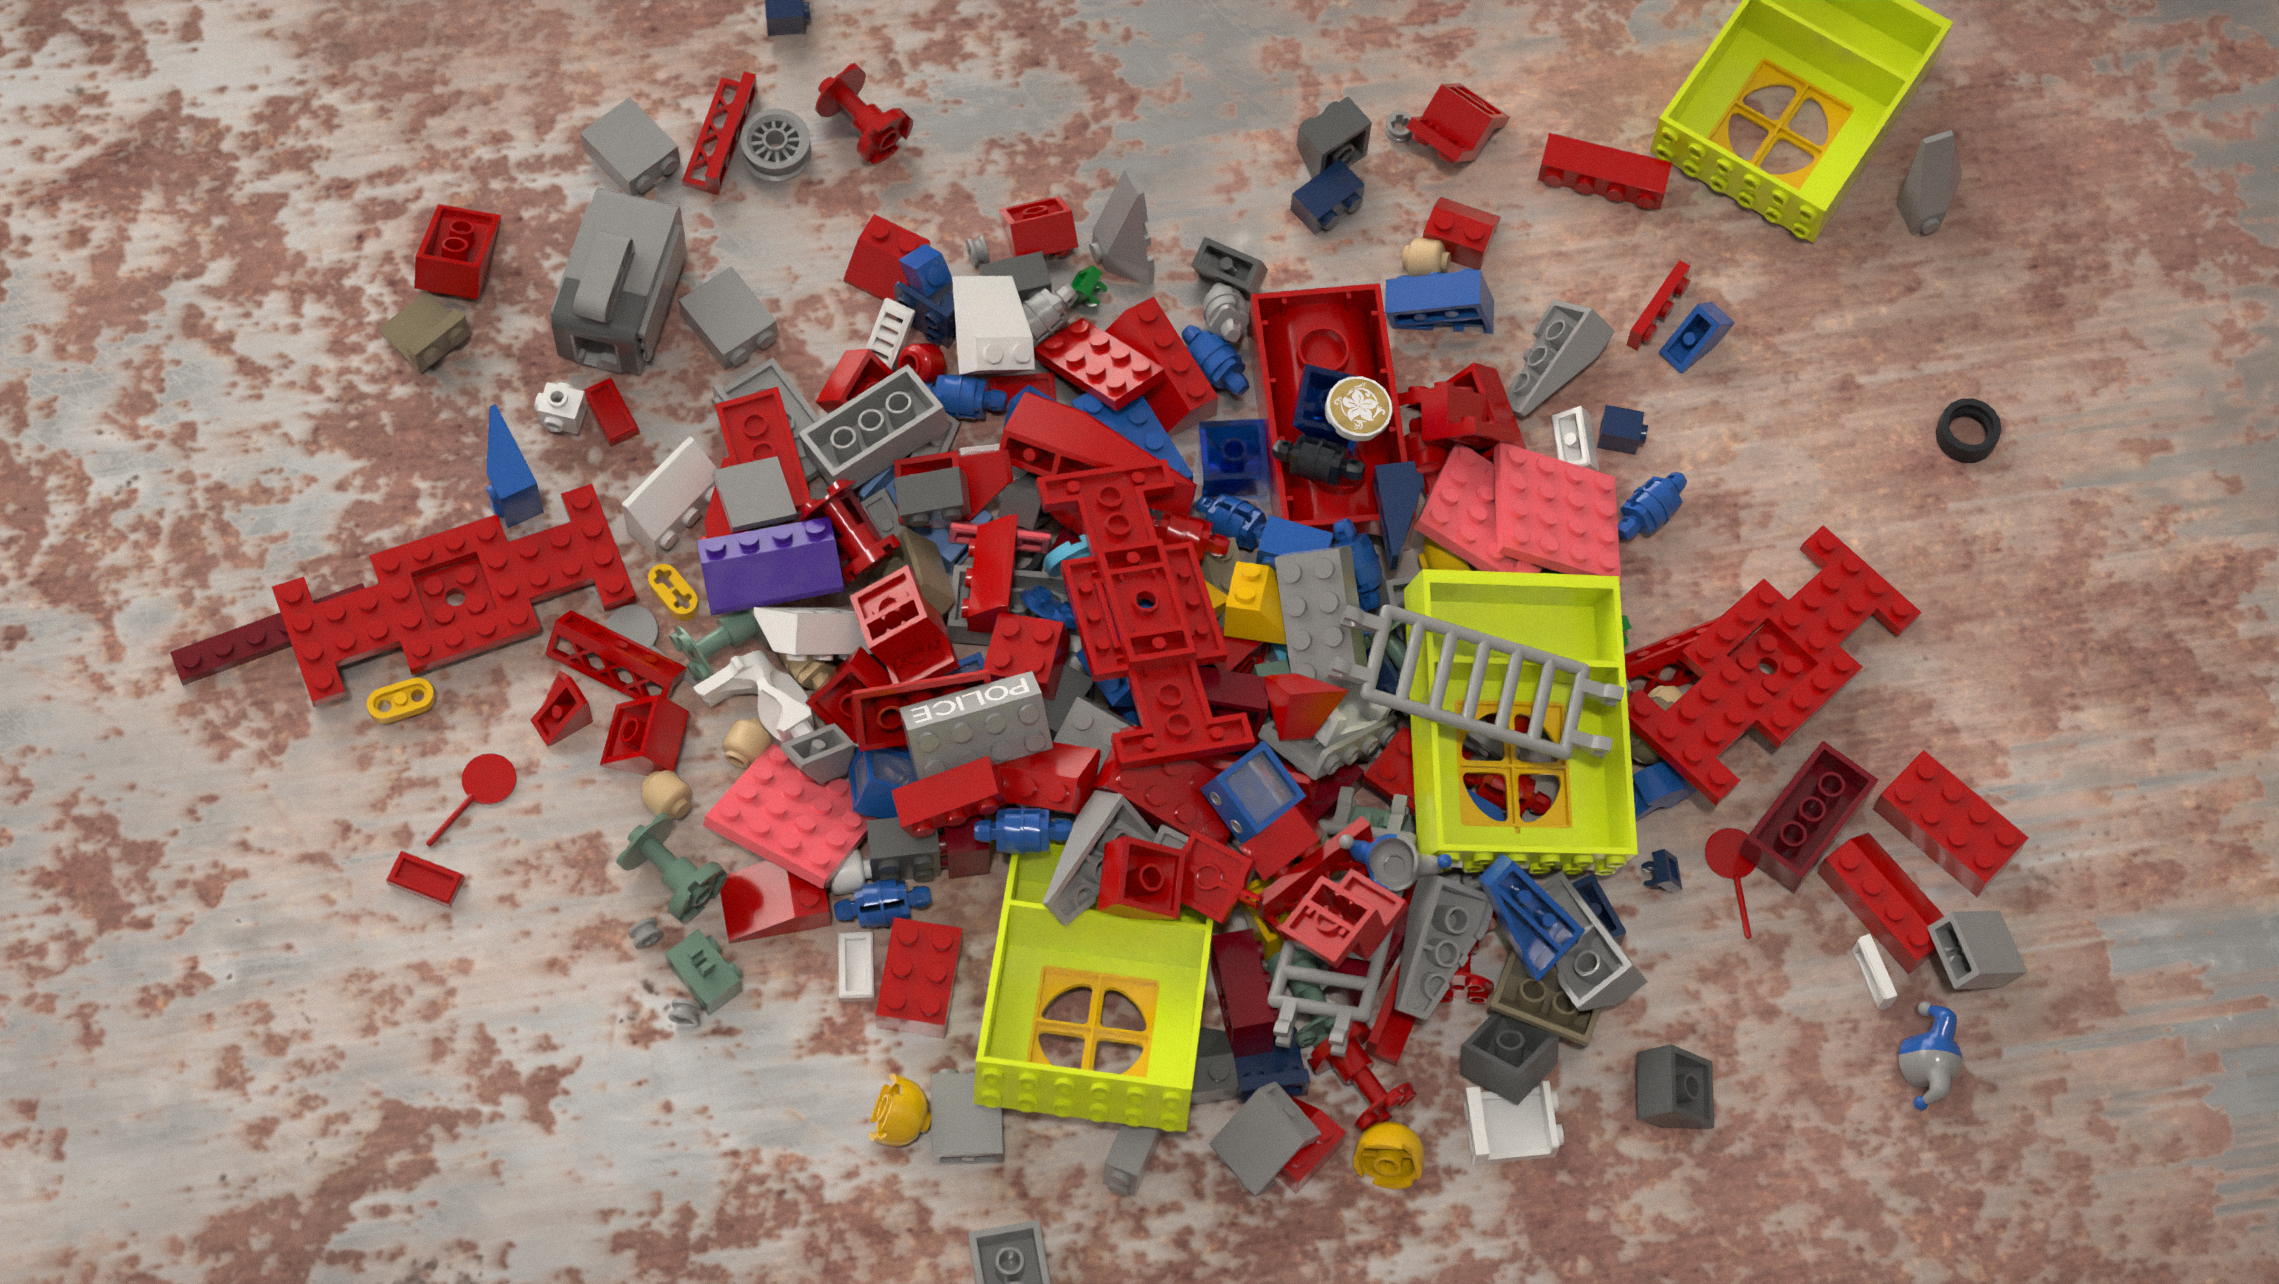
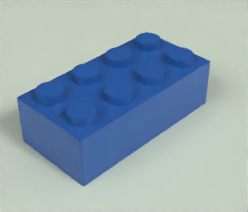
(1139, 425)

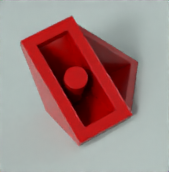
(986, 475)
(1300, 704)
(562, 711)

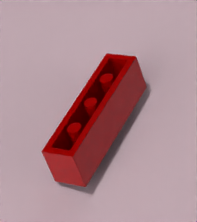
(1604, 171)

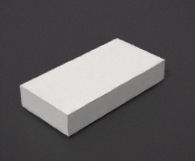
(856, 966)
(1874, 972)

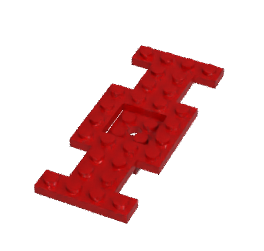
(415, 611)
(1157, 643)
(1798, 643)

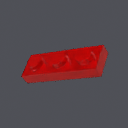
(1659, 306)

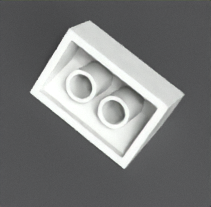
(670, 498)
(811, 631)

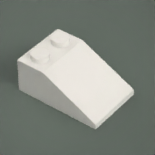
(991, 326)

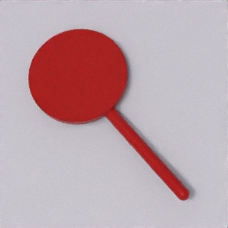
(486, 781)
(1724, 860)

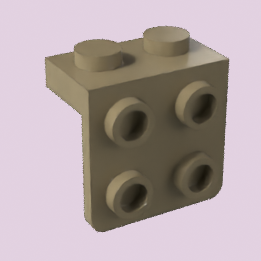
(425, 331)

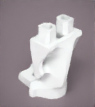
(779, 696)

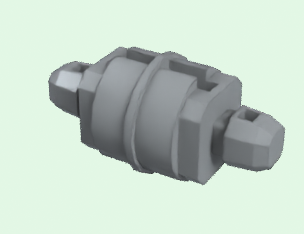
(1047, 312)
(1225, 312)

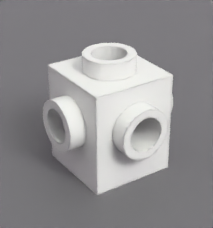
(561, 407)

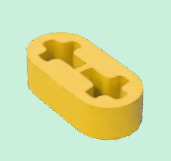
(668, 596)

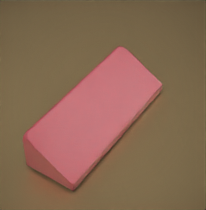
(1028, 540)

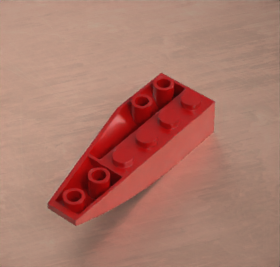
(1062, 439)

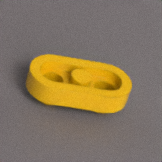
(400, 699)

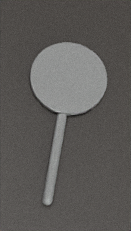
(640, 626)

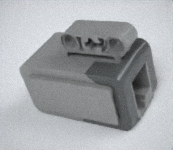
(618, 282)

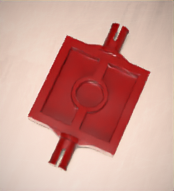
(1215, 878)

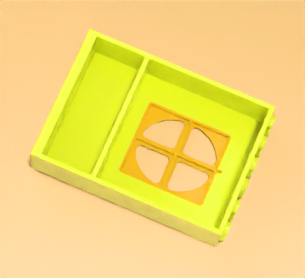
(1843, 54)
(1594, 807)
(1036, 959)

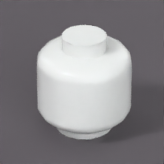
(850, 875)

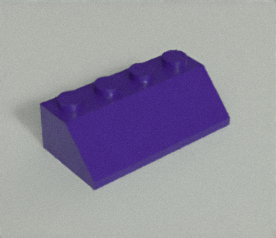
(770, 565)

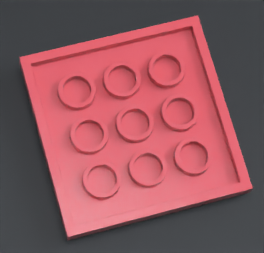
(1463, 513)
(1555, 513)
(790, 818)

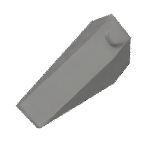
(1564, 345)

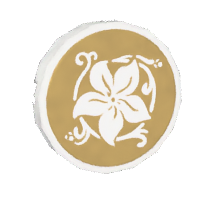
(1358, 408)

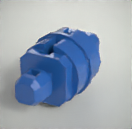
(1216, 359)
(967, 396)
(1651, 505)
(1233, 518)
(1365, 560)
(1022, 830)
(882, 902)

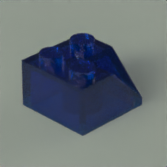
(1310, 404)
(1233, 458)

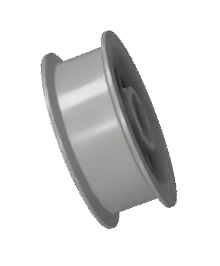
(771, 128)

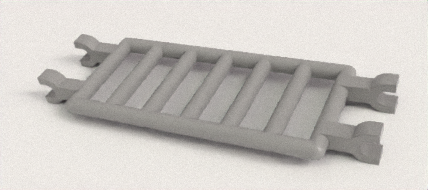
(1583, 687)
(1369, 985)

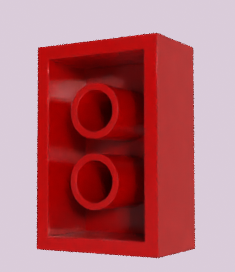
(919, 978)

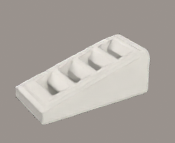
(885, 352)

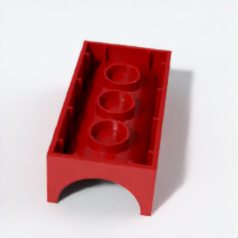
(1334, 331)

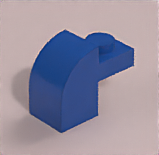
(1659, 787)

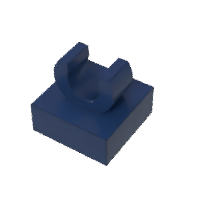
(1666, 871)

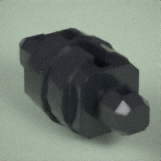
(1318, 460)

